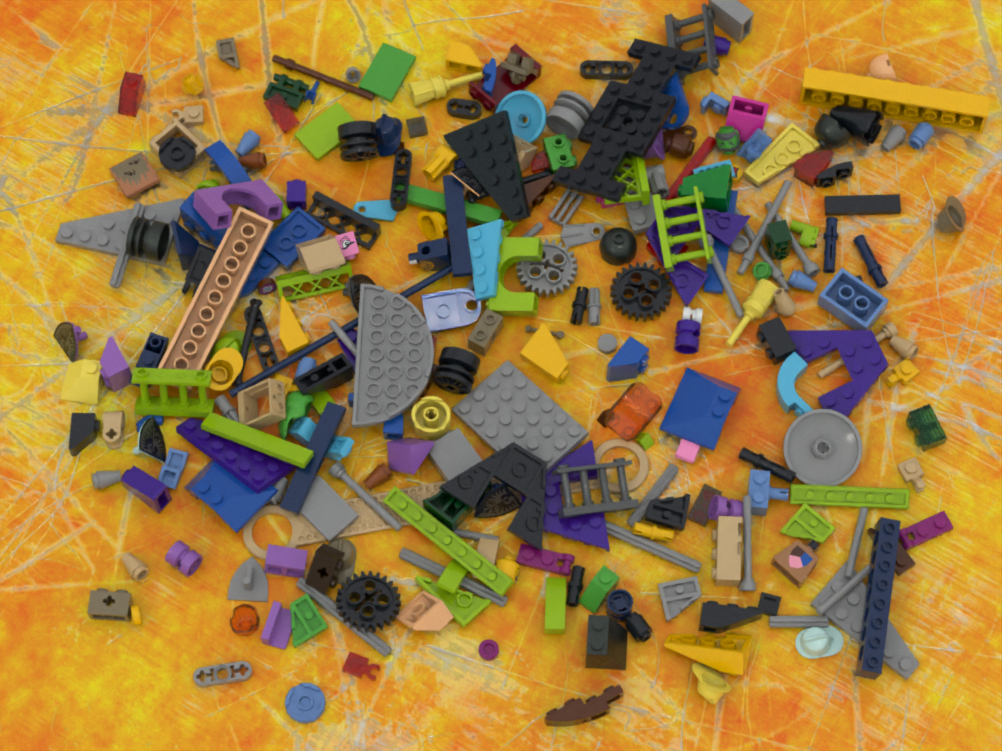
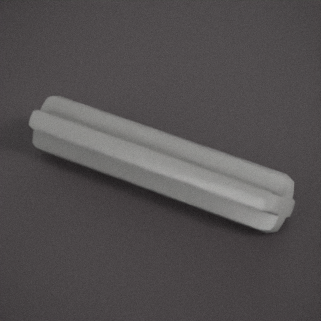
(798, 621)

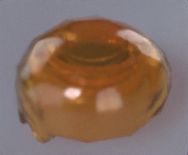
(245, 620)

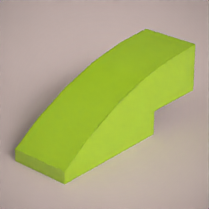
(555, 605)

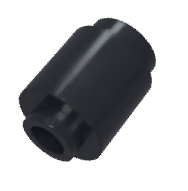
(638, 627)

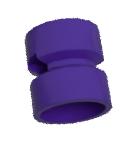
(688, 336)

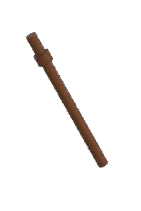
(290, 64)

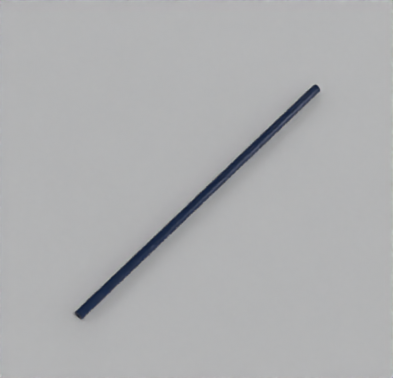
(331, 336)

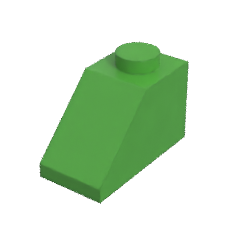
(599, 589)

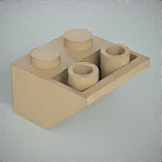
(320, 254)

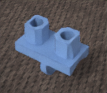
(754, 146)

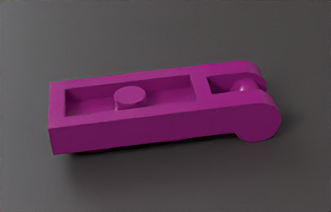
(925, 530)
(545, 560)

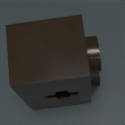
(325, 568)

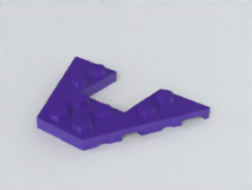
(687, 277)
(860, 354)
(584, 528)

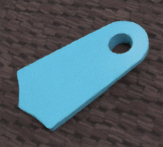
(376, 210)

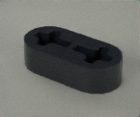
(463, 109)

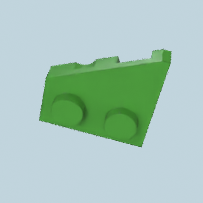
(305, 620)

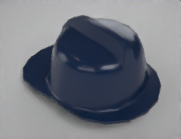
(388, 134)

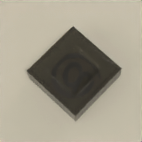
(417, 127)

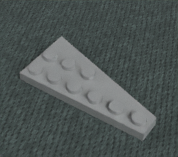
(848, 616)

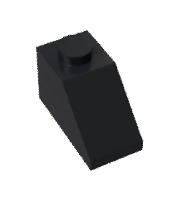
(83, 431)

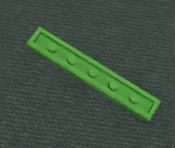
(436, 201)

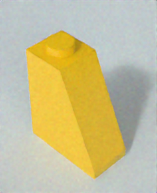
(546, 355)

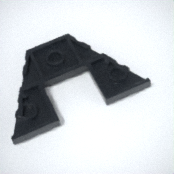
(520, 472)

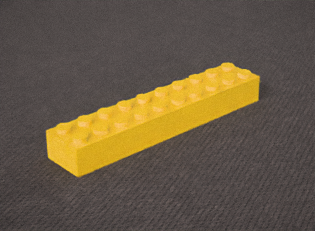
(896, 99)

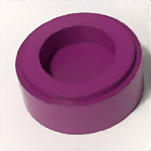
(488, 650)

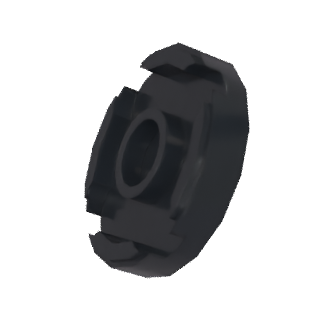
(177, 154)

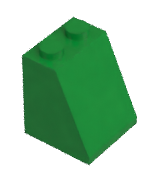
(715, 186)

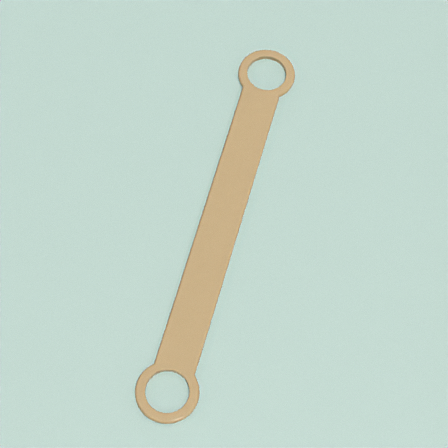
(371, 521)

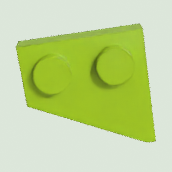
(808, 525)

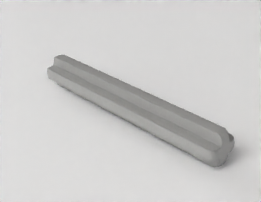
(654, 493)

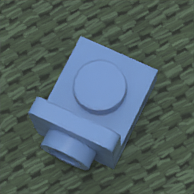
(716, 103)

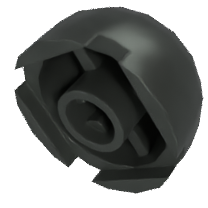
(830, 132)
(618, 246)

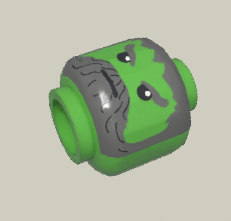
(727, 139)

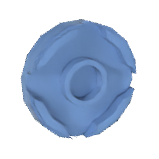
(305, 703)

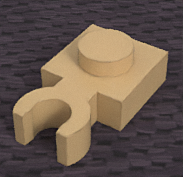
(191, 115)

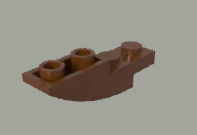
(576, 712)

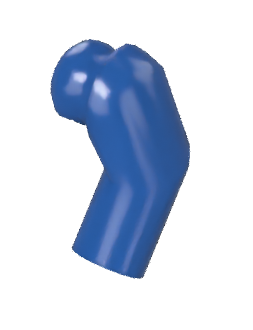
(159, 419)

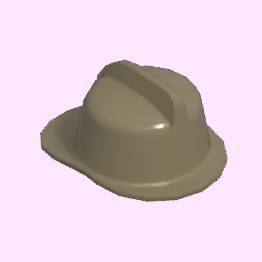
(952, 216)
(349, 558)

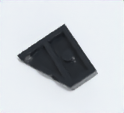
(668, 512)

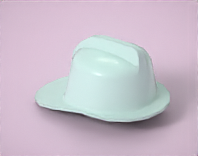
(819, 642)

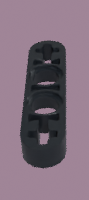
(401, 180)
(262, 339)

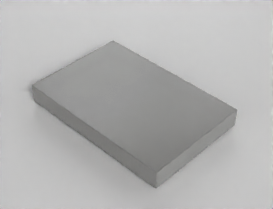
(327, 510)

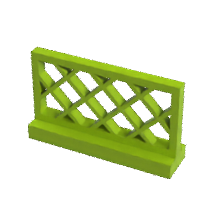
(638, 173)

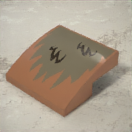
(134, 175)

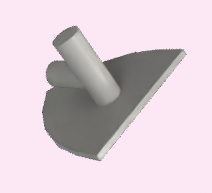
(249, 583)

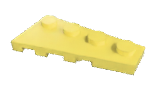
(781, 153)

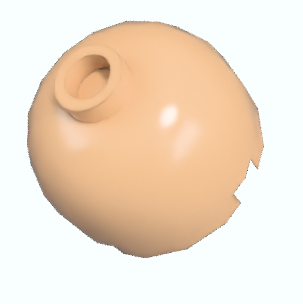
(881, 68)

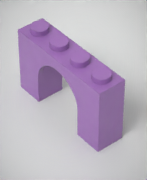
(214, 201)

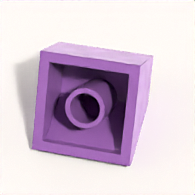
(114, 369)

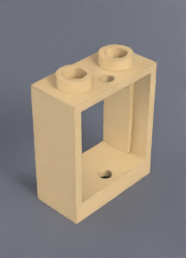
(169, 131)
(248, 400)

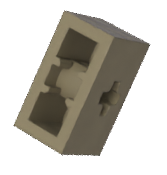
(485, 332)
(118, 611)

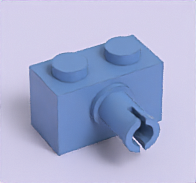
(762, 492)

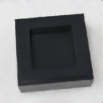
(769, 604)

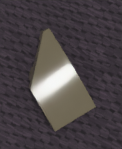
(227, 52)

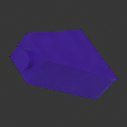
(146, 488)

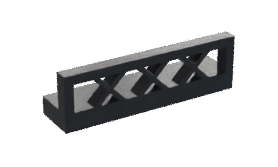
(346, 214)

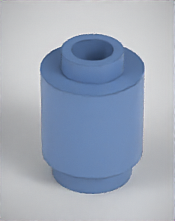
(920, 135)
(305, 365)

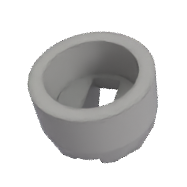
(357, 74)

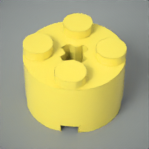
(429, 428)

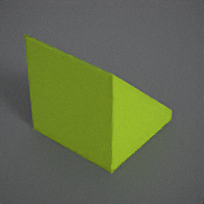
(644, 440)

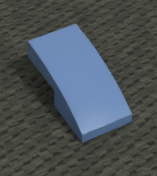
(173, 468)

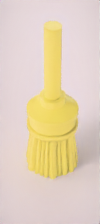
(437, 87)
(754, 307)

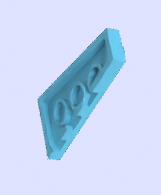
(484, 254)

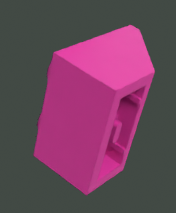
(746, 116)

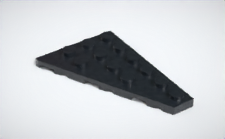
(492, 157)

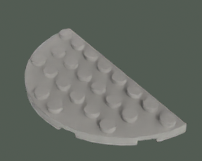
(391, 356)

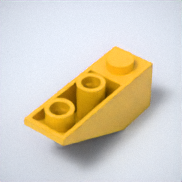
(290, 333)

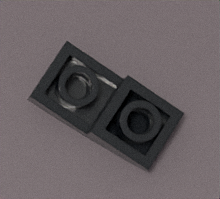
(828, 176)

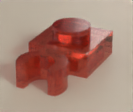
(358, 665)

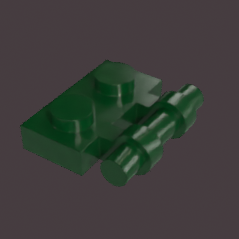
(292, 96)

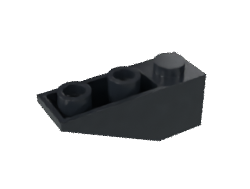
(721, 618)

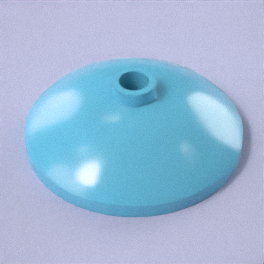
(522, 105)

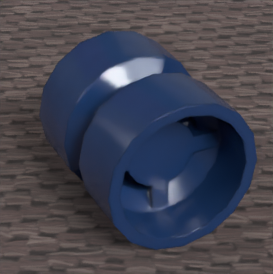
(619, 605)

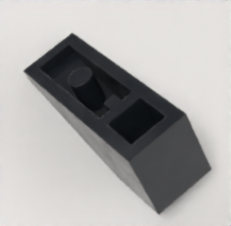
(325, 376)

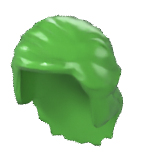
(296, 406)

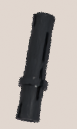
(765, 464)

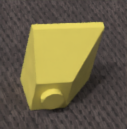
(83, 382)

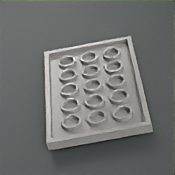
(515, 410)

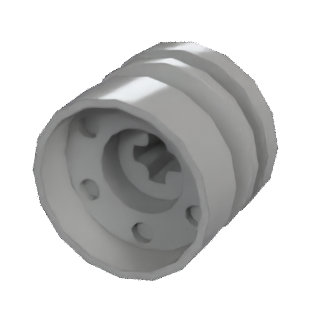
(568, 114)

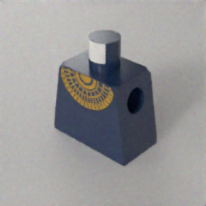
(432, 255)

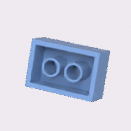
(852, 301)

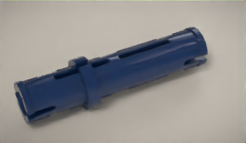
(830, 244)
(874, 269)

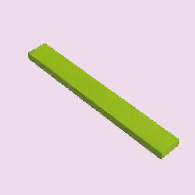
(448, 541)

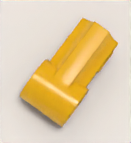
(443, 159)

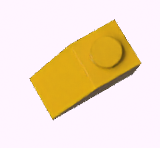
(462, 58)

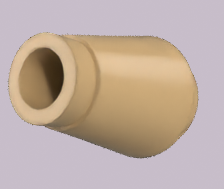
(784, 303)
(904, 347)
(136, 568)

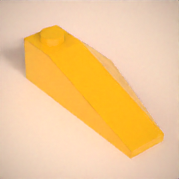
(724, 654)

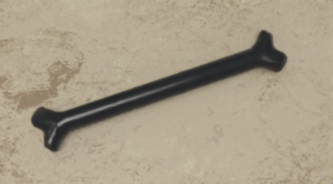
(472, 197)
(255, 305)

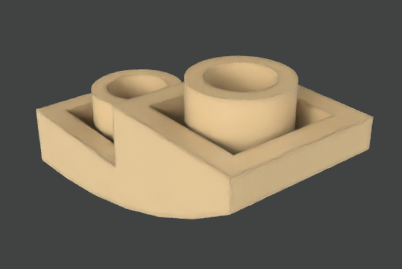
(489, 549)

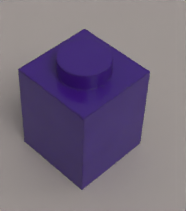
(296, 194)

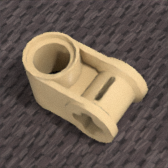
(114, 428)

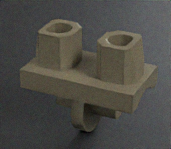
(518, 69)

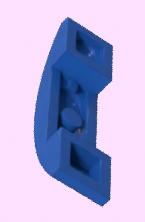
(227, 163)

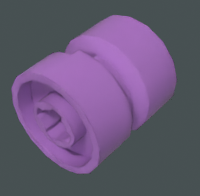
(723, 507)
(181, 557)

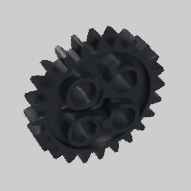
(647, 277)
(356, 590)

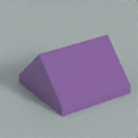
(407, 454)

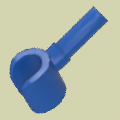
(311, 94)

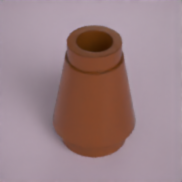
(254, 160)
(378, 476)

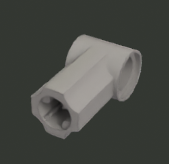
(657, 180)

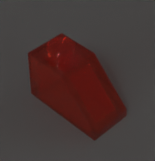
(131, 94)
(811, 166)

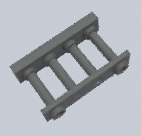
(676, 41)
(588, 507)

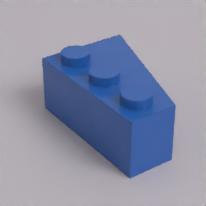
(194, 222)

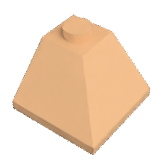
(425, 613)

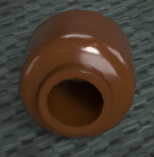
(680, 146)

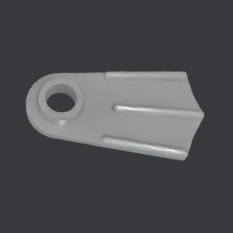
(579, 234)

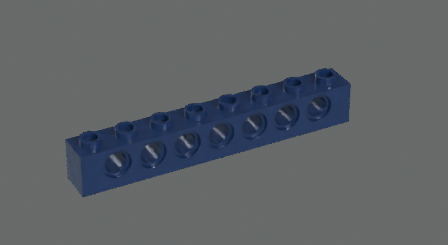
(878, 598)

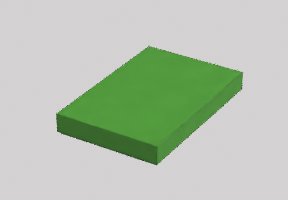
(387, 72)

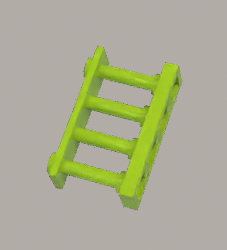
(668, 241)
(173, 406)

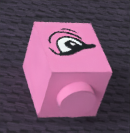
(347, 245)

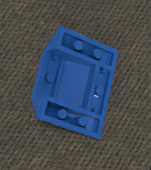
(699, 409)
(228, 495)

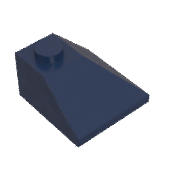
(185, 245)

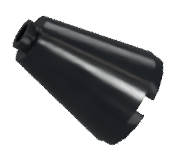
(860, 122)

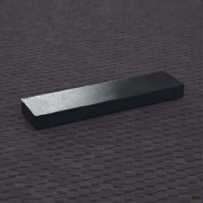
(862, 205)

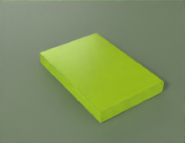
(321, 133)

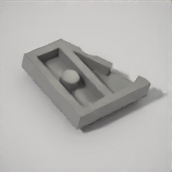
(678, 595)

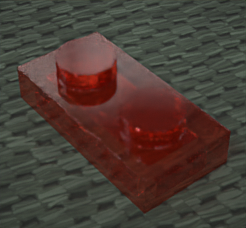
(281, 112)

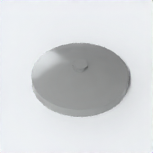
(822, 447)

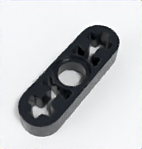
(592, 64)

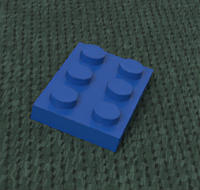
(294, 229)

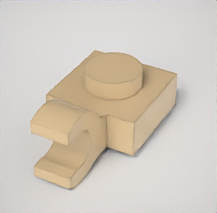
(912, 472)

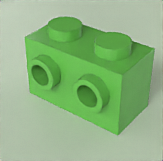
(559, 152)

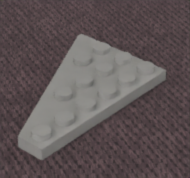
(107, 231)

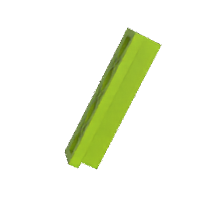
(303, 276)

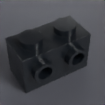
(775, 340)

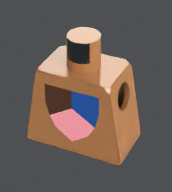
(797, 561)

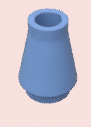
(247, 143)
(801, 281)

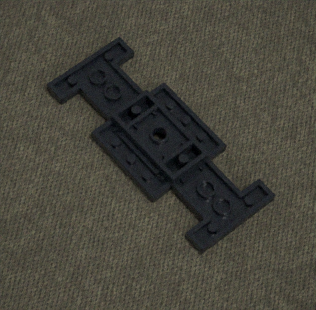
(640, 103)

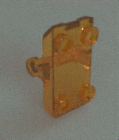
(633, 411)

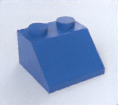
(628, 361)

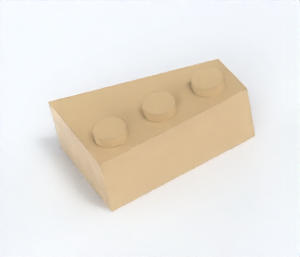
(727, 551)

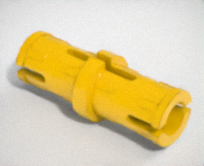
(653, 532)

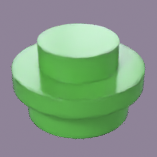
(762, 271)

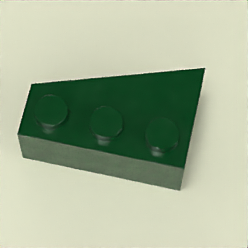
(450, 510)

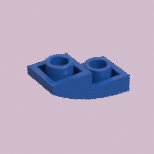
(489, 77)

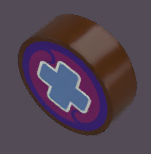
(266, 286)

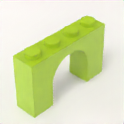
(515, 303)

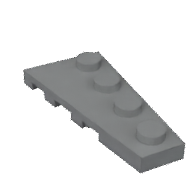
(639, 215)

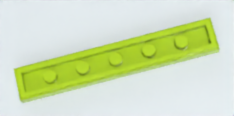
(257, 440)
(849, 496)

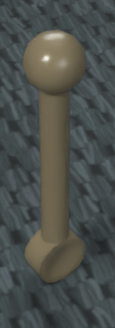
(560, 334)

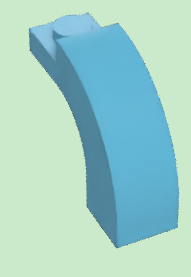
(786, 394)
(303, 430)

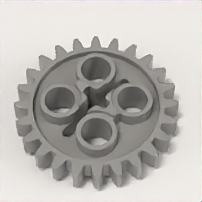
(542, 282)

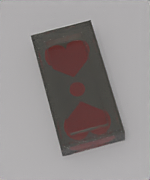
(699, 511)

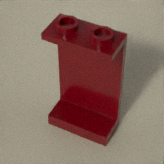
(503, 83)

